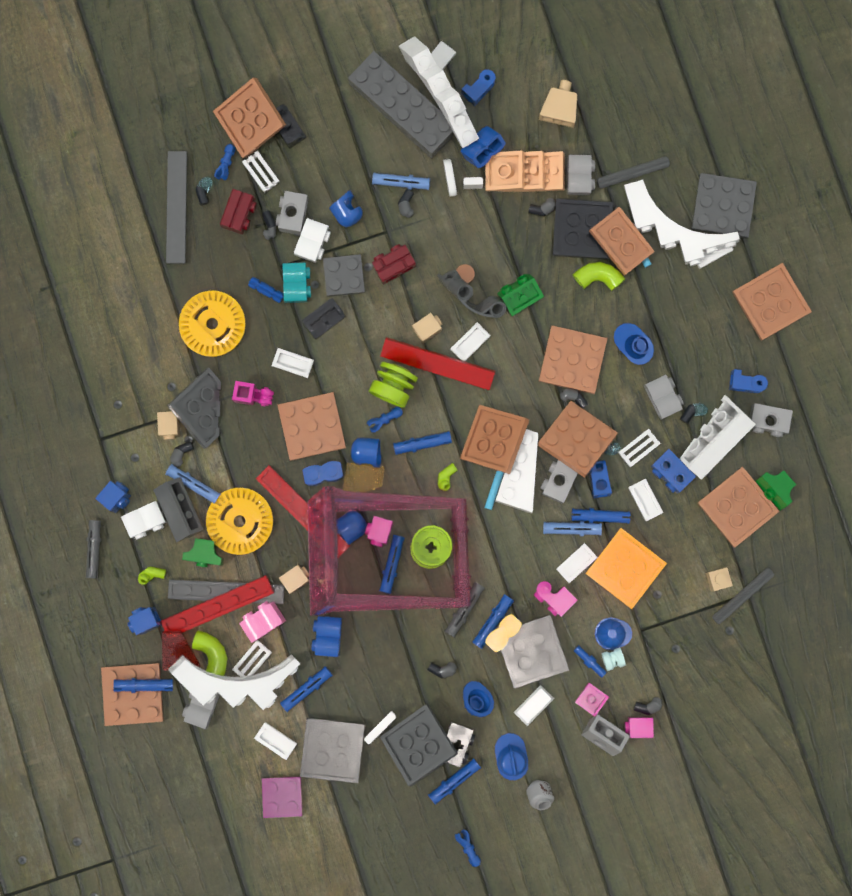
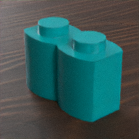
(295, 282)

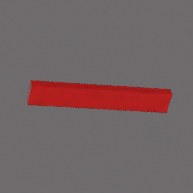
(437, 363)
(291, 500)
(219, 605)

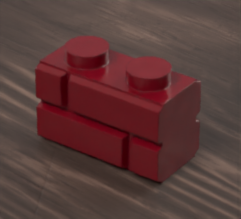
(238, 211)
(393, 264)

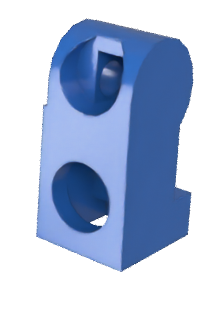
(480, 87)
(747, 383)
(600, 480)

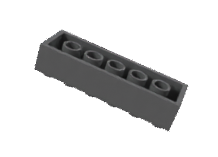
(401, 104)

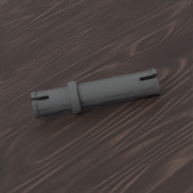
(93, 549)
(462, 613)

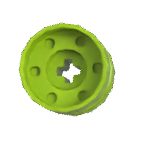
(393, 384)
(440, 540)

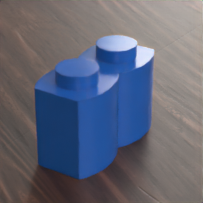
(484, 148)
(329, 472)
(327, 636)

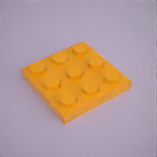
(626, 568)

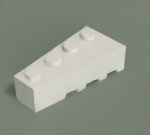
(717, 438)

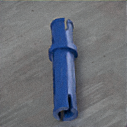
(421, 443)
(600, 516)
(386, 587)
(495, 618)
(324, 674)
(133, 685)
(454, 781)

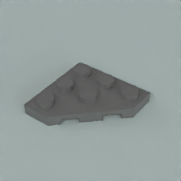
(199, 407)

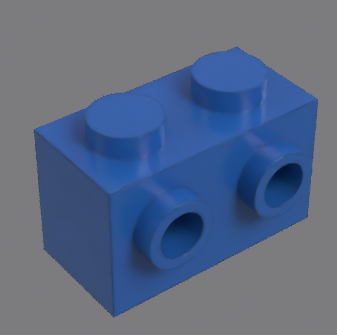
(672, 471)
(114, 496)
(144, 620)

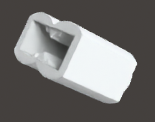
(312, 240)
(143, 520)

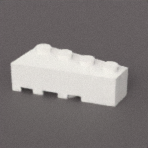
(518, 486)

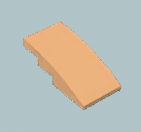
(526, 171)

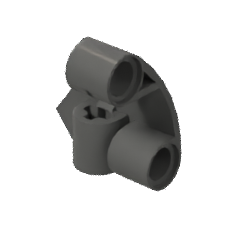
(463, 292)

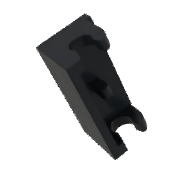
(291, 132)
(323, 318)

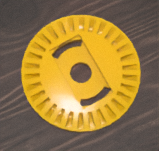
(199, 336)
(227, 534)

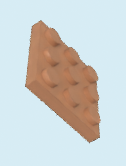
(249, 117)
(771, 301)
(573, 359)
(311, 426)
(494, 439)
(577, 439)
(738, 507)
(129, 707)

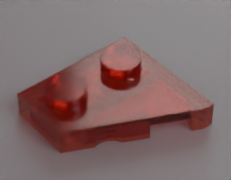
(173, 647)

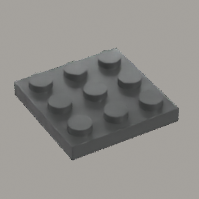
(723, 205)
(418, 745)

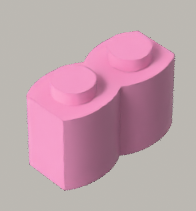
(262, 621)

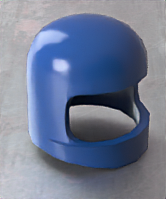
(345, 212)
(366, 451)
(351, 526)

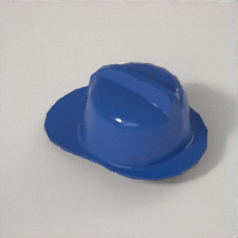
(634, 343)
(511, 756)

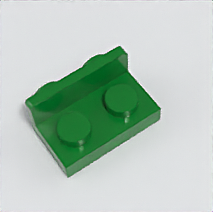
(520, 294)

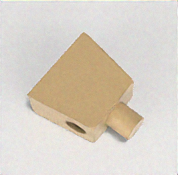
(560, 106)

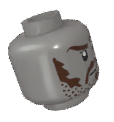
(540, 795)

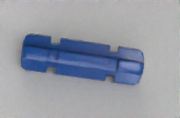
(266, 289)

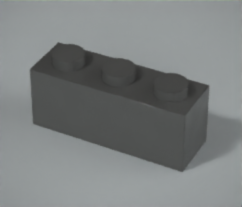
(178, 509)

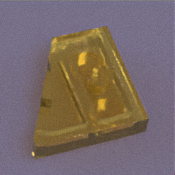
(362, 477)

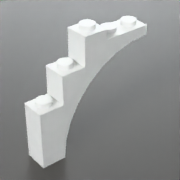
(446, 97)
(669, 233)
(259, 687)

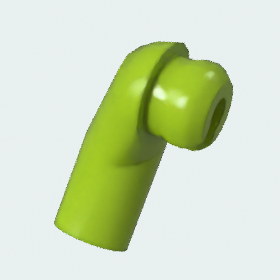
(444, 477)
(149, 573)

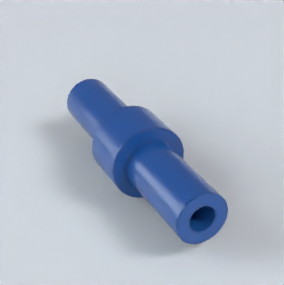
(590, 661)

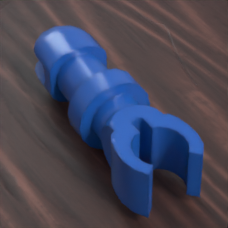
(222, 170)
(384, 419)
(468, 848)

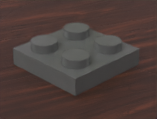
(343, 275)

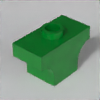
(776, 488)
(203, 553)

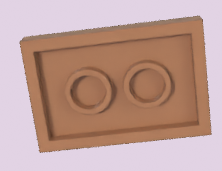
(621, 241)

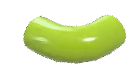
(598, 272)
(214, 651)

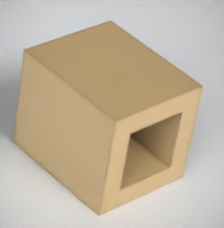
(427, 327)
(168, 425)
(295, 578)
(719, 579)

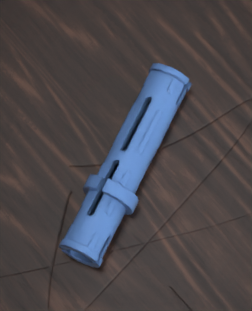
(424, 183)
(193, 484)
(596, 529)

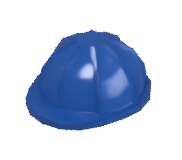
(613, 633)
(477, 699)

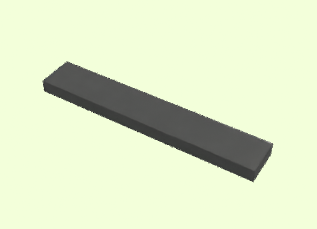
(176, 207)
(206, 590)

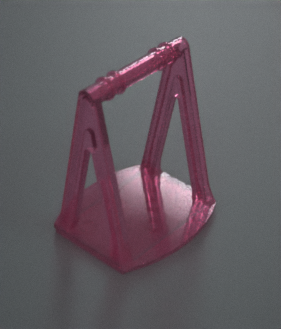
(324, 551)

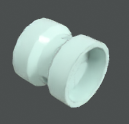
(613, 659)

